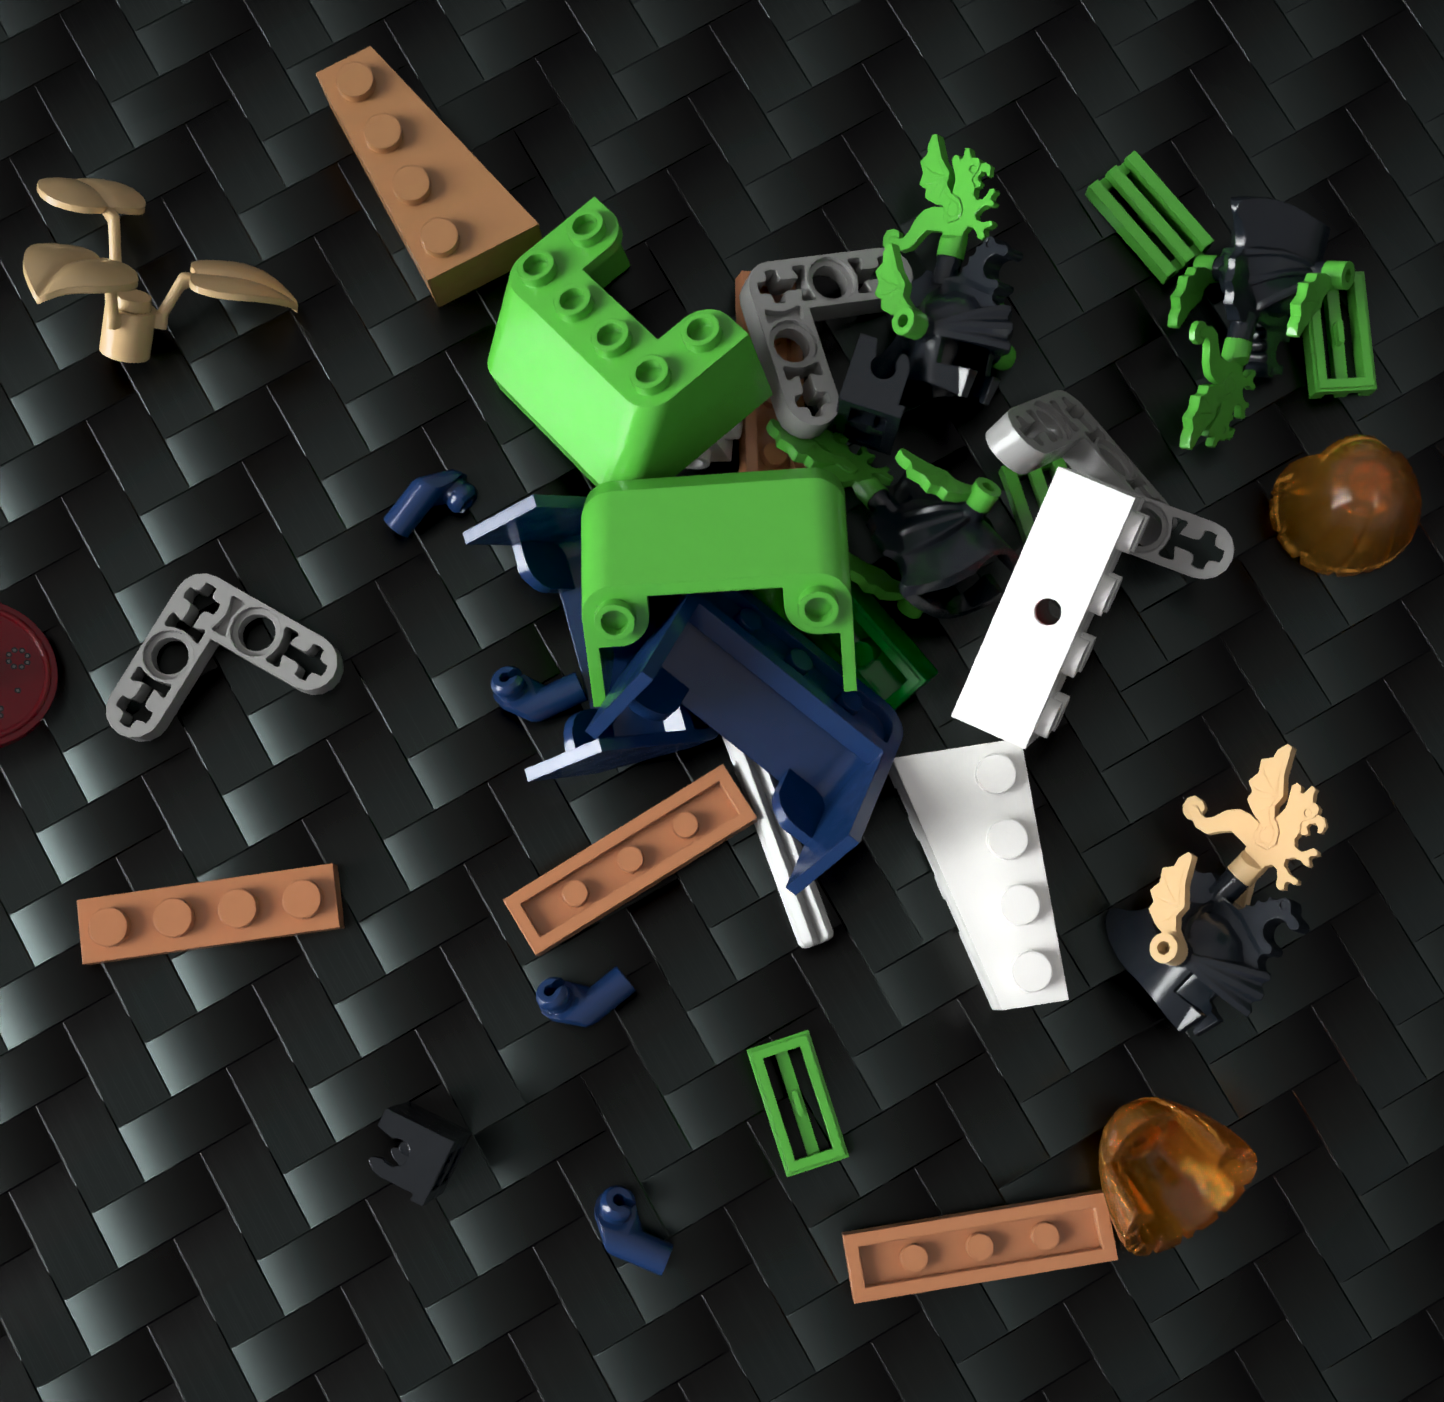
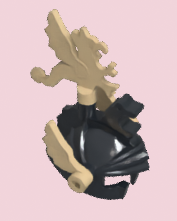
(1200, 929)

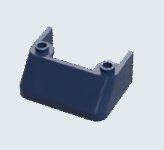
(548, 557)
(775, 703)

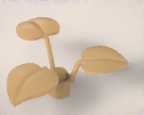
(128, 315)

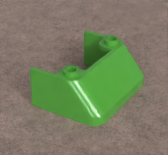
(714, 538)

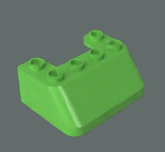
(598, 377)

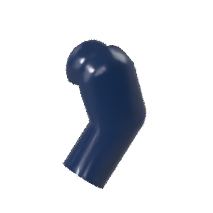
(428, 492)
(533, 699)
(582, 1004)
(623, 1233)

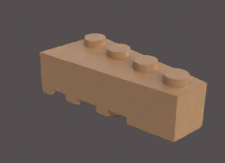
(436, 192)

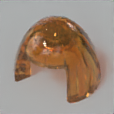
(1347, 506)
(1168, 1172)

